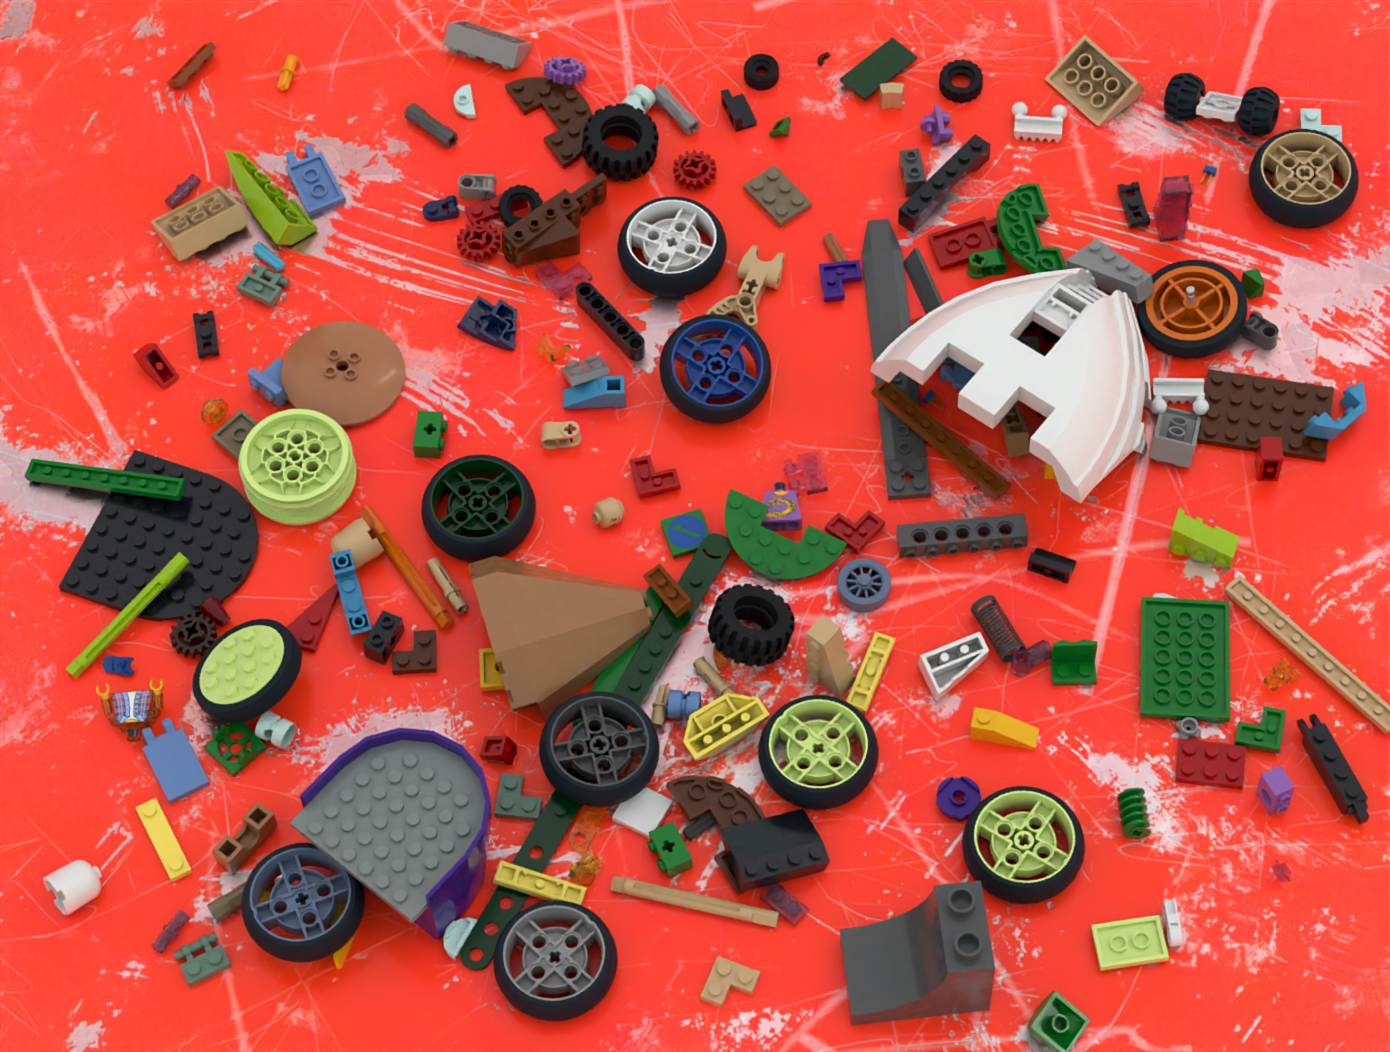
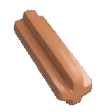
(834, 247)

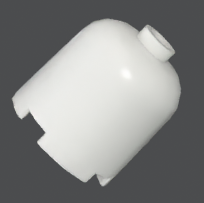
(74, 885)

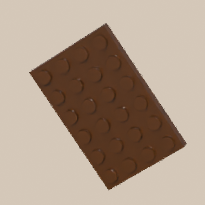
(1257, 407)

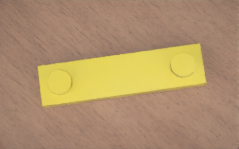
(871, 671)
(163, 839)
(537, 884)

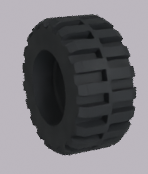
(626, 122)
(747, 644)

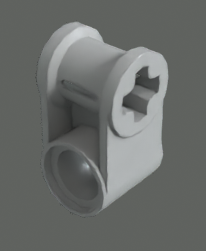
(475, 186)

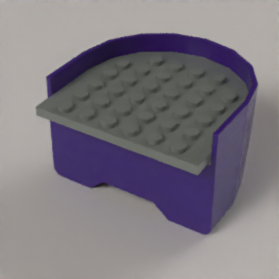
(406, 822)

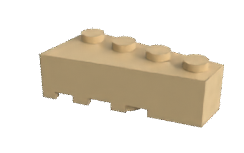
(828, 658)

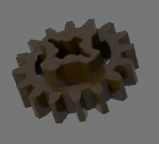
(193, 635)

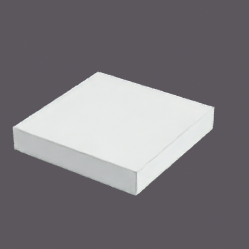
(643, 811)

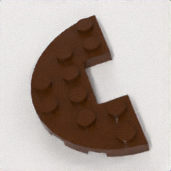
(562, 105)
(724, 803)

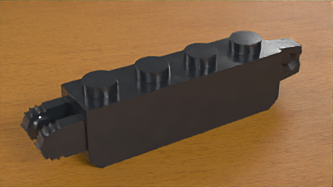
(1334, 769)

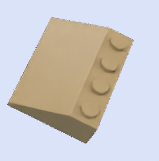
(1094, 82)
(200, 223)

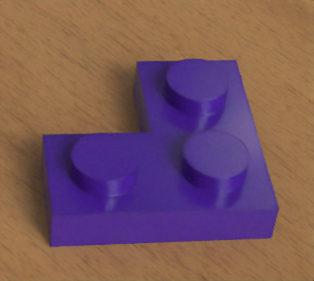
(835, 274)

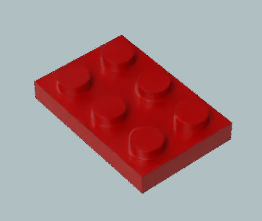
(1210, 764)

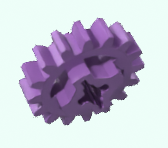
(565, 70)

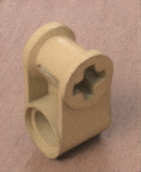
(558, 435)

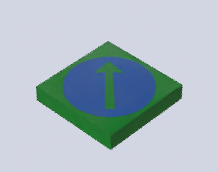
(685, 532)

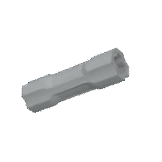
(684, 118)

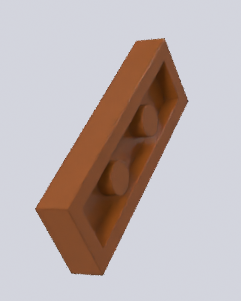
(192, 66)
(668, 590)

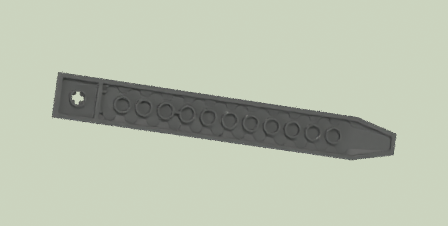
(888, 318)

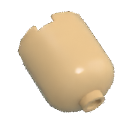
(359, 542)

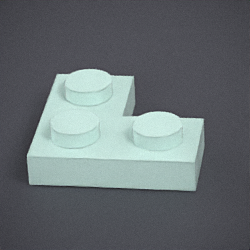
(1312, 120)

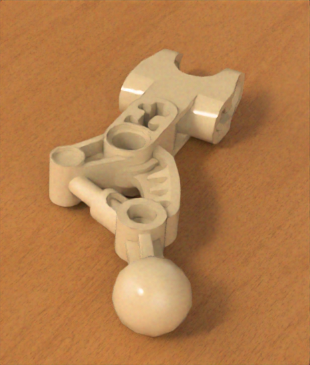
(756, 277)

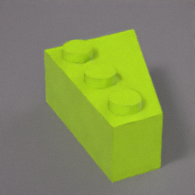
(1202, 542)

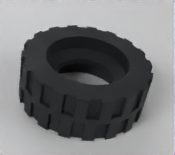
(961, 94)
(513, 193)

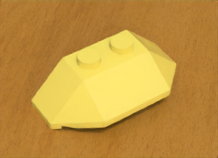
(722, 724)

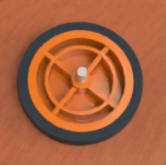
(1193, 309)

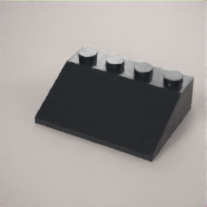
(774, 850)

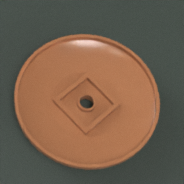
(348, 396)

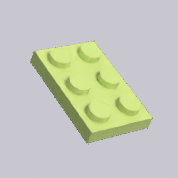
(1129, 942)

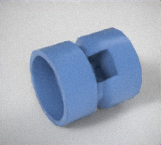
(683, 704)

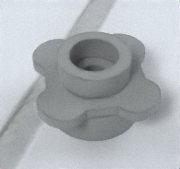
(1188, 722)

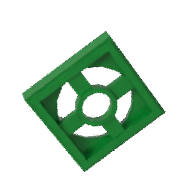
(244, 758)

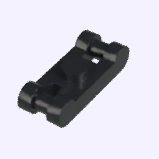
(1133, 205)
(206, 334)

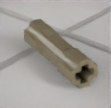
(226, 904)

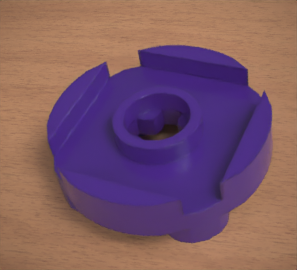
(958, 786)

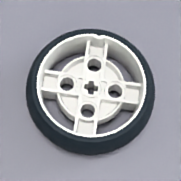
(666, 250)

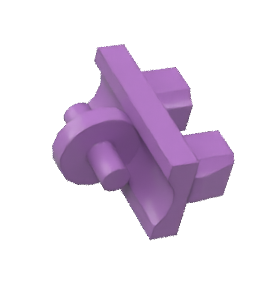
(934, 125)

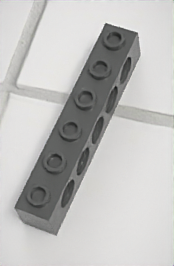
(970, 528)

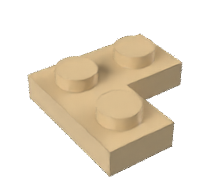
(728, 975)

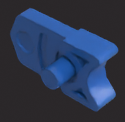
(118, 665)

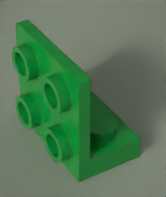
(1073, 663)

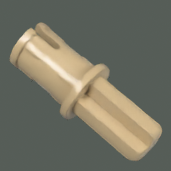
(660, 706)

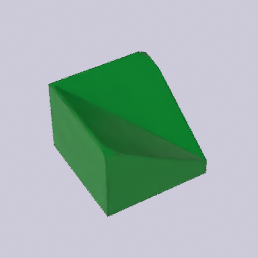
(1252, 283)

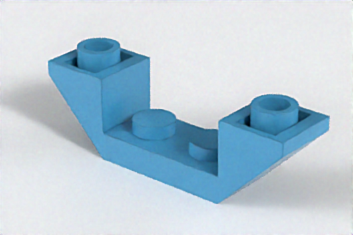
(1326, 427)
(350, 592)

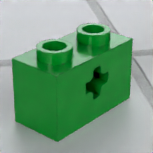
(429, 434)
(678, 859)

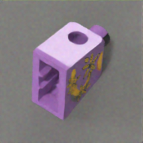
(783, 509)

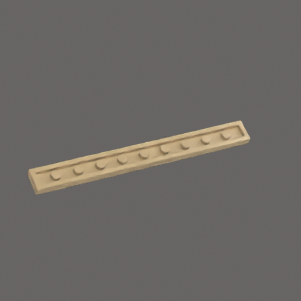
(1310, 652)

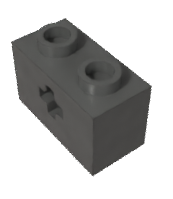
(911, 170)

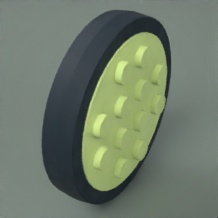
(247, 671)

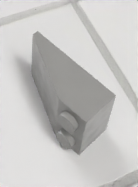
(1175, 437)

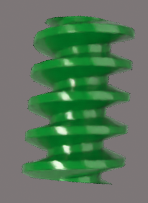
(1133, 813)

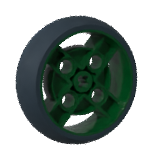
(474, 476)

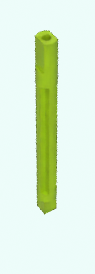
(127, 615)

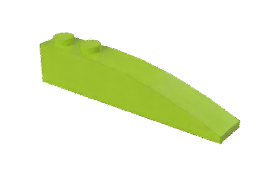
(277, 214)

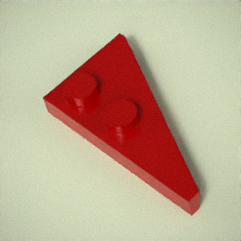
(312, 622)

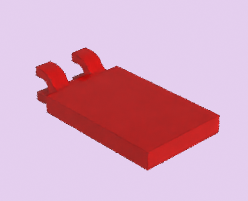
(958, 242)

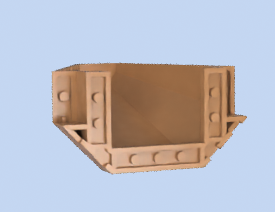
(554, 628)

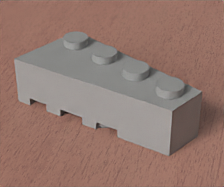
(1113, 271)

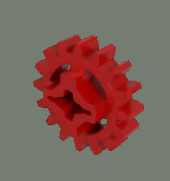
(694, 169)
(480, 239)

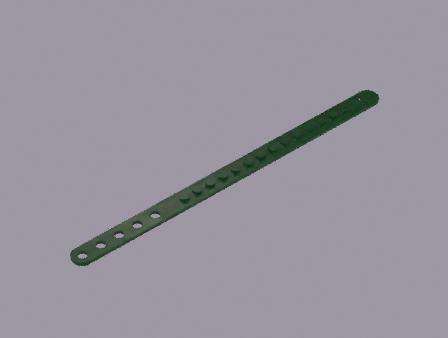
(634, 685)

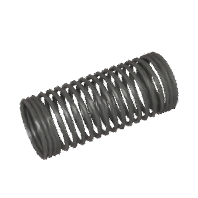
(988, 610)

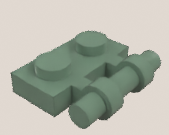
(260, 289)
(204, 965)

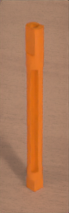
(406, 567)

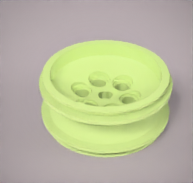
(313, 493)

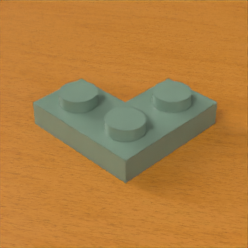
(511, 802)

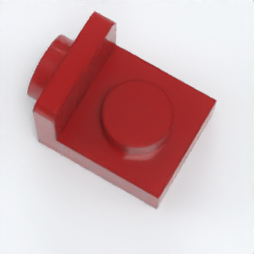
(498, 749)

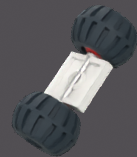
(1256, 109)

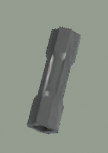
(440, 132)

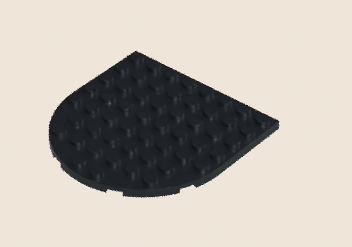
(142, 534)

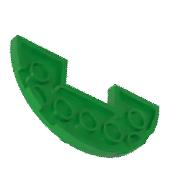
(1019, 231)
(770, 552)

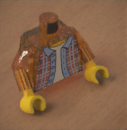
(133, 709)

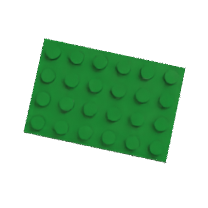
(1185, 659)

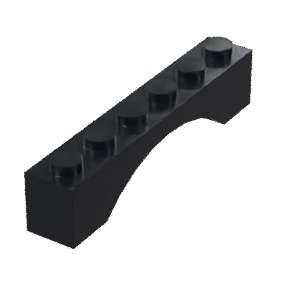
(924, 200)

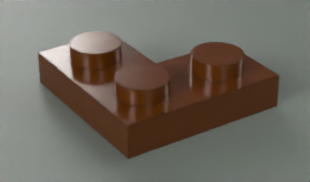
(420, 659)

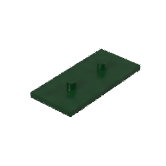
(878, 68)

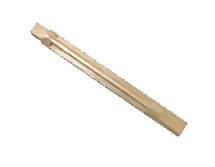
(695, 901)

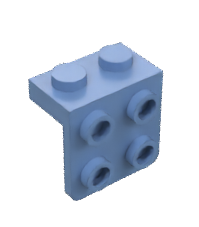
(269, 382)

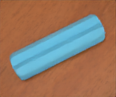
(269, 257)

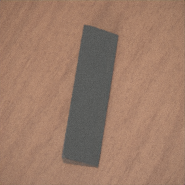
(922, 281)

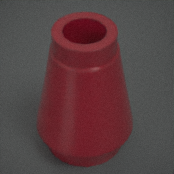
(213, 608)

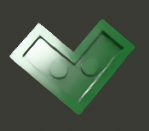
(1263, 737)

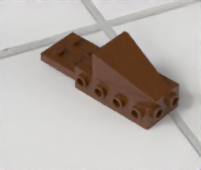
(553, 226)

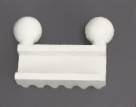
(1038, 127)
(1179, 390)

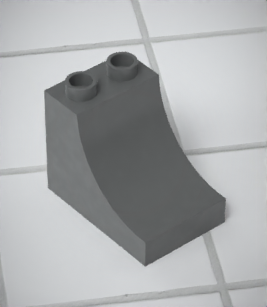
(923, 960)

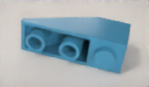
(597, 393)

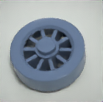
(863, 585)

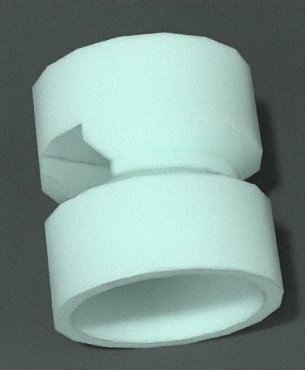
(640, 97)
(274, 729)

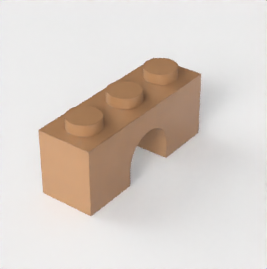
(257, 825)

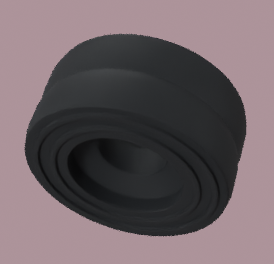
(764, 81)

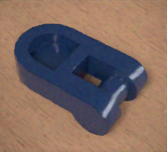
(434, 211)

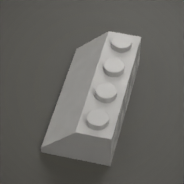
(486, 43)

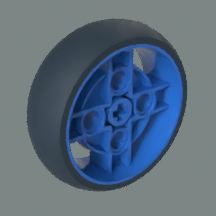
(682, 348)

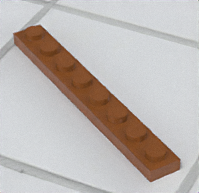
(941, 439)

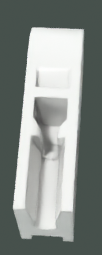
(1172, 923)

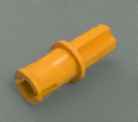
(287, 72)

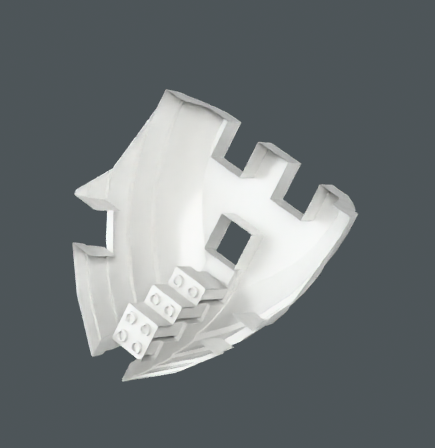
(1085, 385)

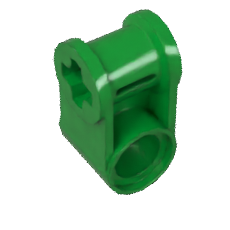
(989, 262)

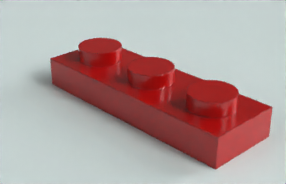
(488, 209)

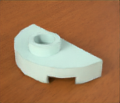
(464, 102)
(457, 934)

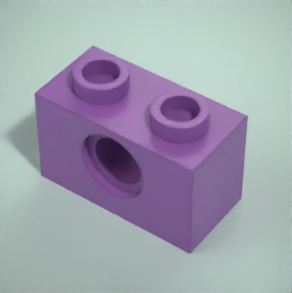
(1275, 790)

